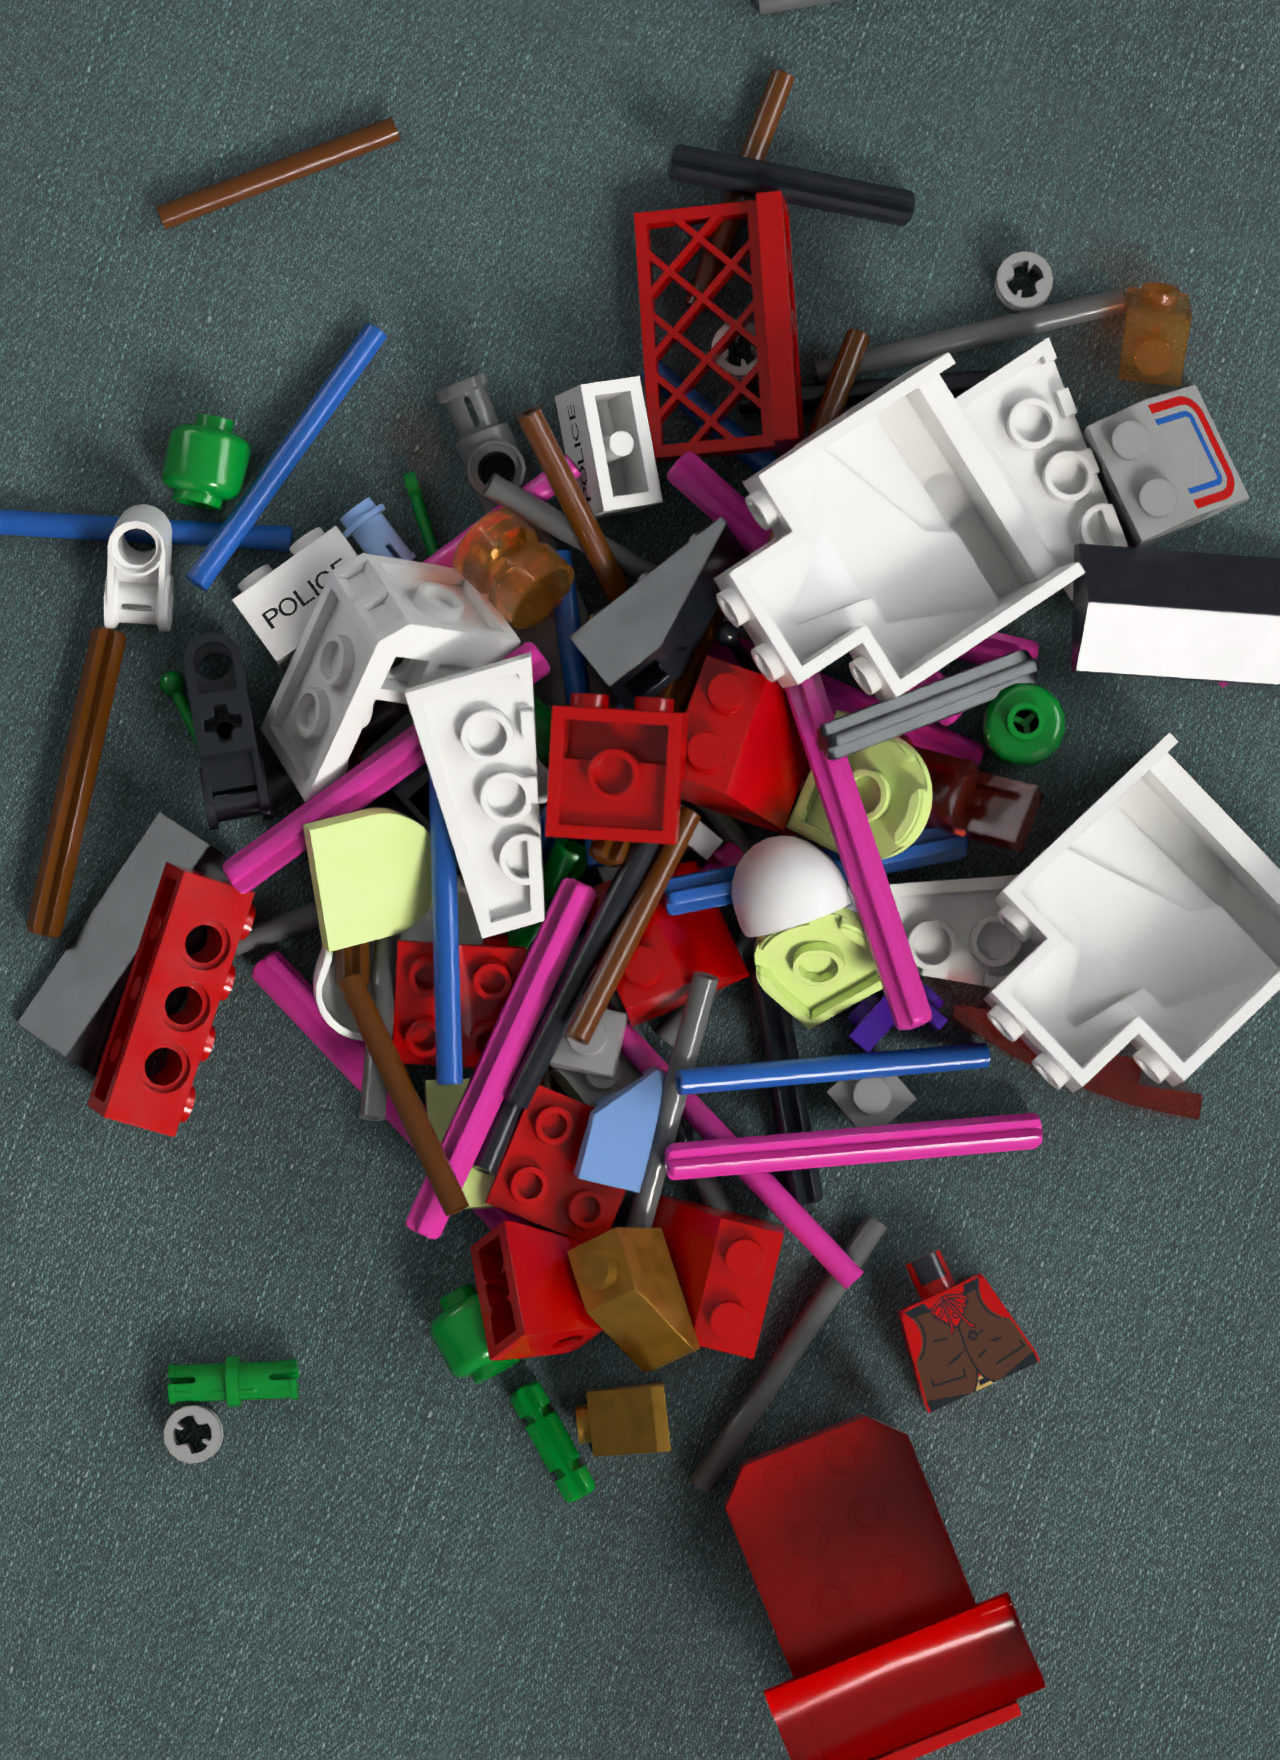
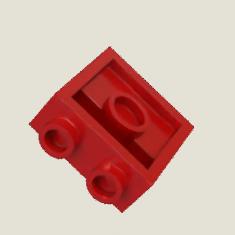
(616, 770)

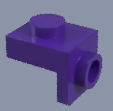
(874, 1019)

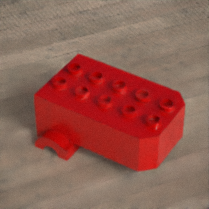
(871, 1601)

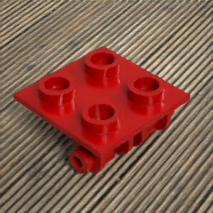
(485, 984)
(539, 1167)

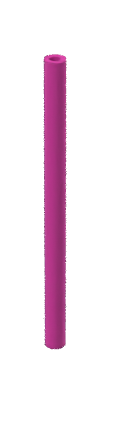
(763, 1184)

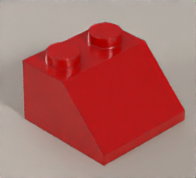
(742, 747)
(671, 953)
(723, 1270)

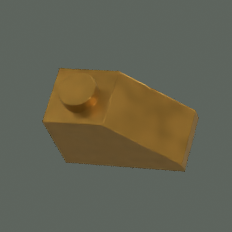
(635, 1295)
(624, 1420)

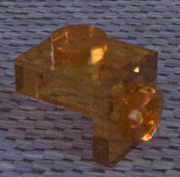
(1154, 334)

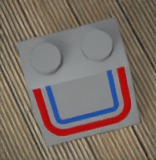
(1164, 466)

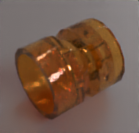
(517, 571)

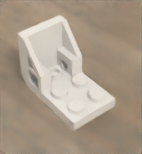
(344, 659)

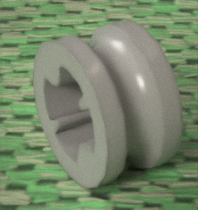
(1005, 276)
(185, 1451)

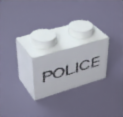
(611, 444)
(283, 599)

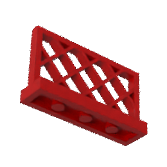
(771, 308)

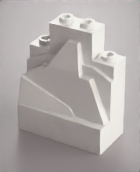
(886, 544)
(1146, 932)

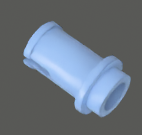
(374, 532)

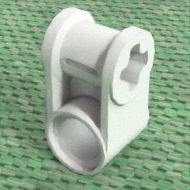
(140, 582)

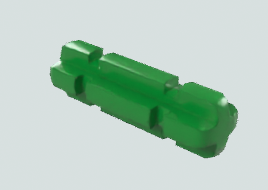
(552, 1441)

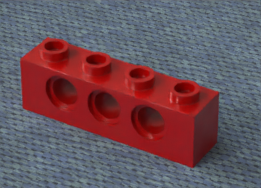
(160, 966)

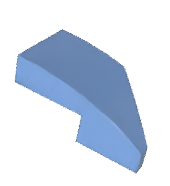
(622, 1133)

